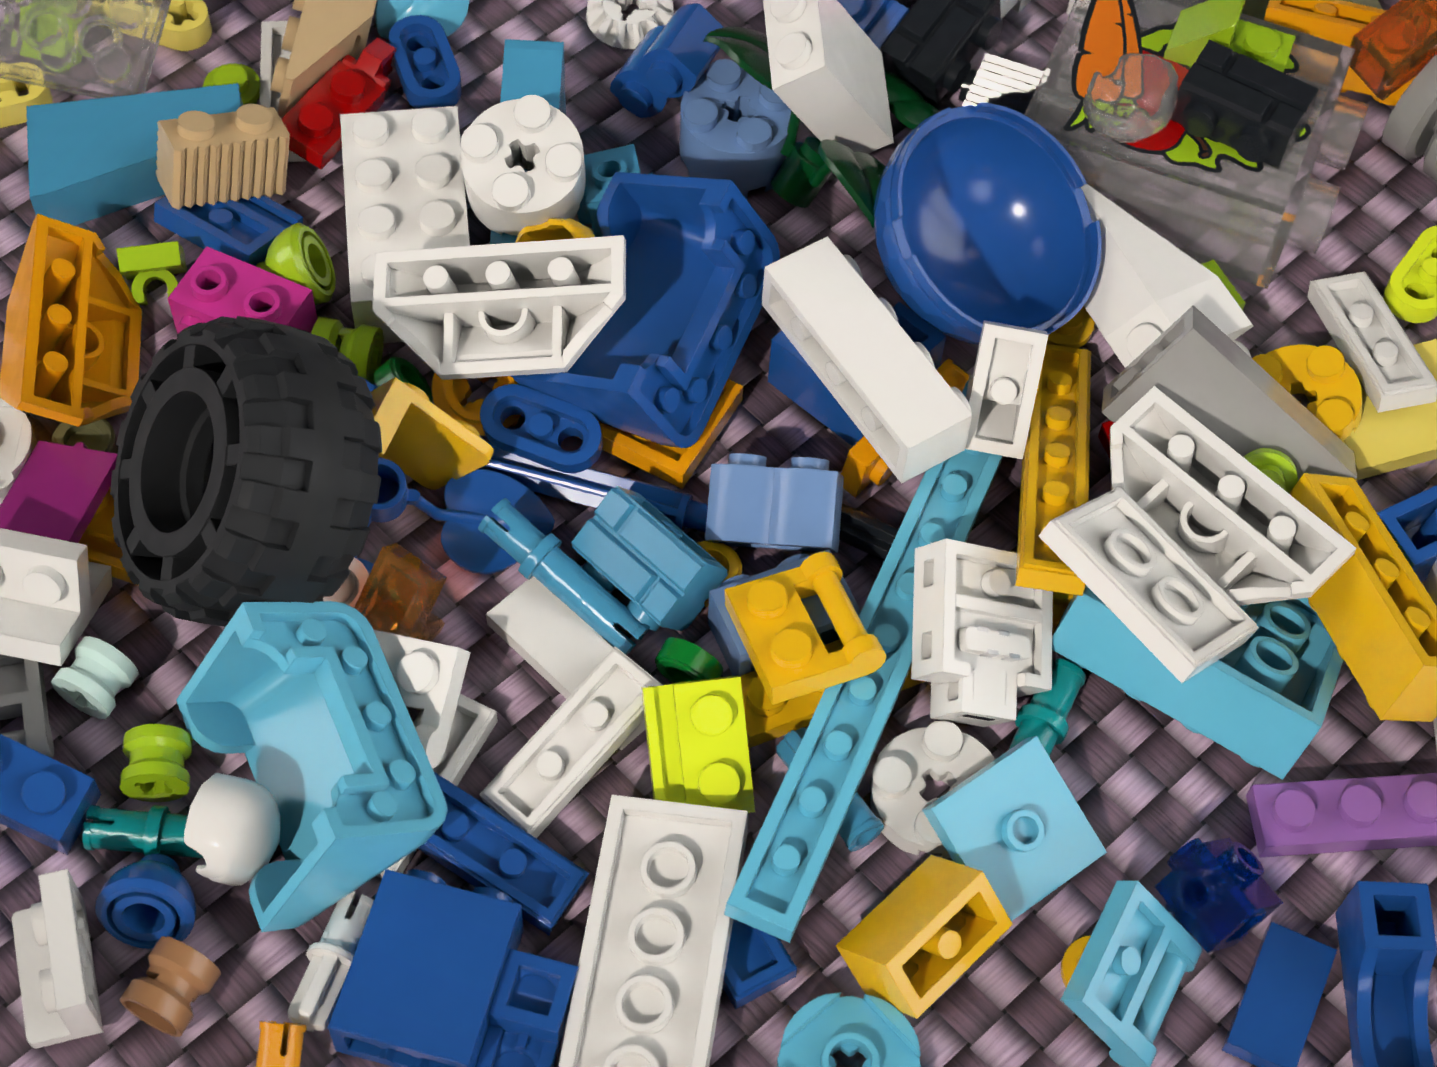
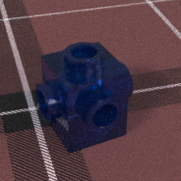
(1217, 892)

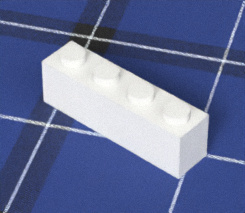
(866, 359)

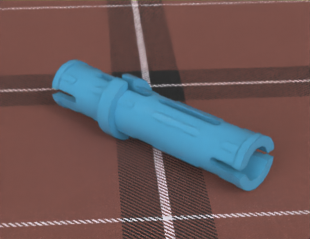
(562, 576)

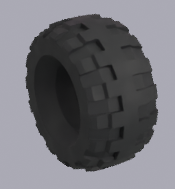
(244, 470)

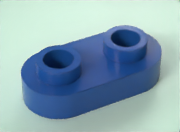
(425, 62)
(544, 429)

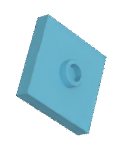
(1017, 827)

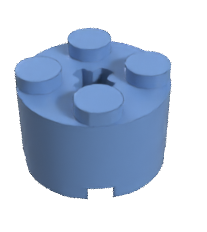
(732, 128)

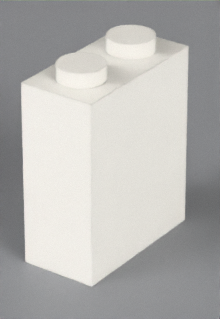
(828, 72)

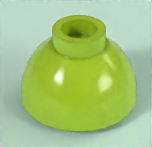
(303, 259)

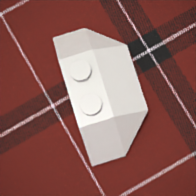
(501, 304)
(1220, 506)

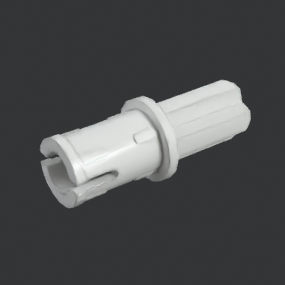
(329, 964)

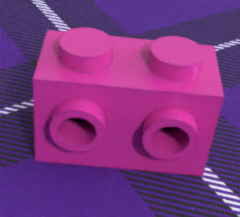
(232, 288)

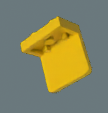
(424, 438)

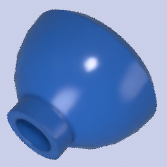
(147, 902)

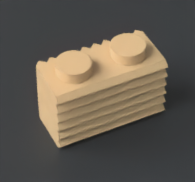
(222, 156)

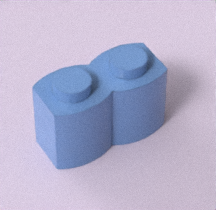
(775, 506)

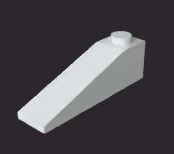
(1149, 284)

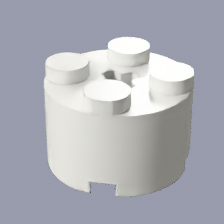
(518, 137)

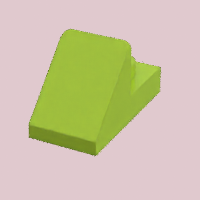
(1222, 24)

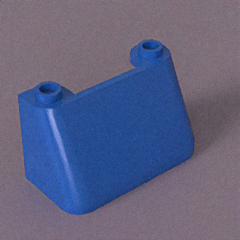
(687, 309)

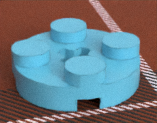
(852, 1027)

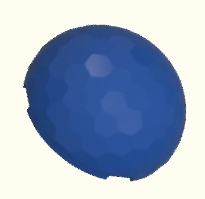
(986, 223)

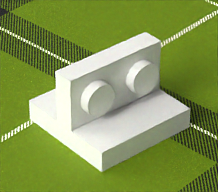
(46, 595)

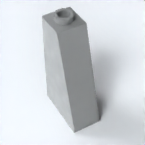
(1229, 396)

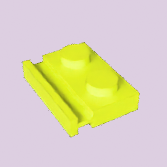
(699, 743)

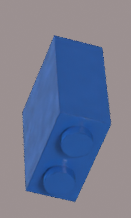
(425, 972)

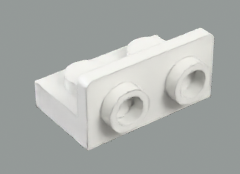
(56, 964)

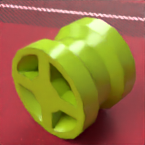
(156, 763)

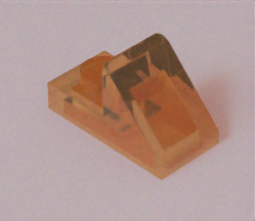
(402, 595)

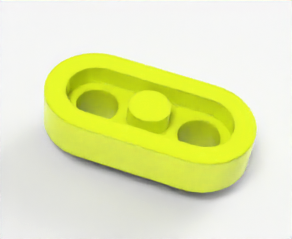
(1413, 284)

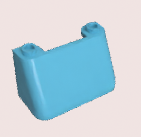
(329, 741)

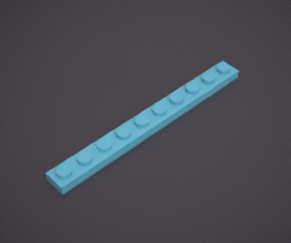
(853, 714)

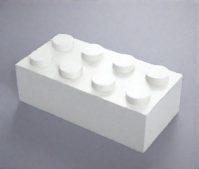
(399, 192)

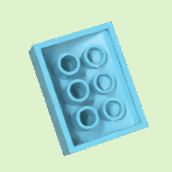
(1254, 701)

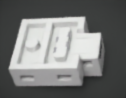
(978, 633)

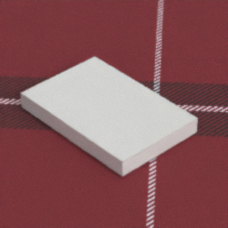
(1149, 583)

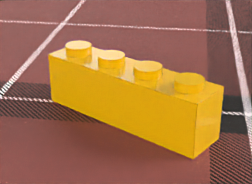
(1375, 605)

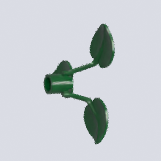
(812, 161)

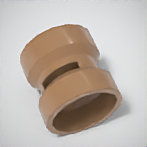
(172, 982)

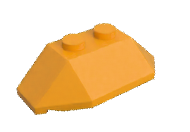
(69, 329)

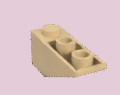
(318, 41)

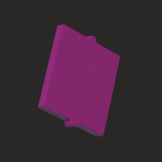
(58, 491)

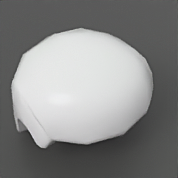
(233, 828)

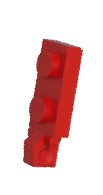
(345, 89)

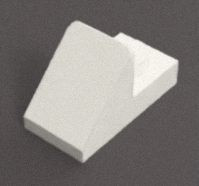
(1004, 388)

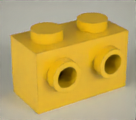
(924, 935)

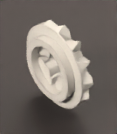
(607, 22)

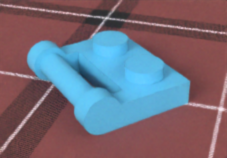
(1131, 973)

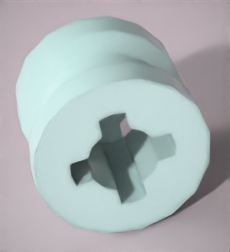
(95, 677)

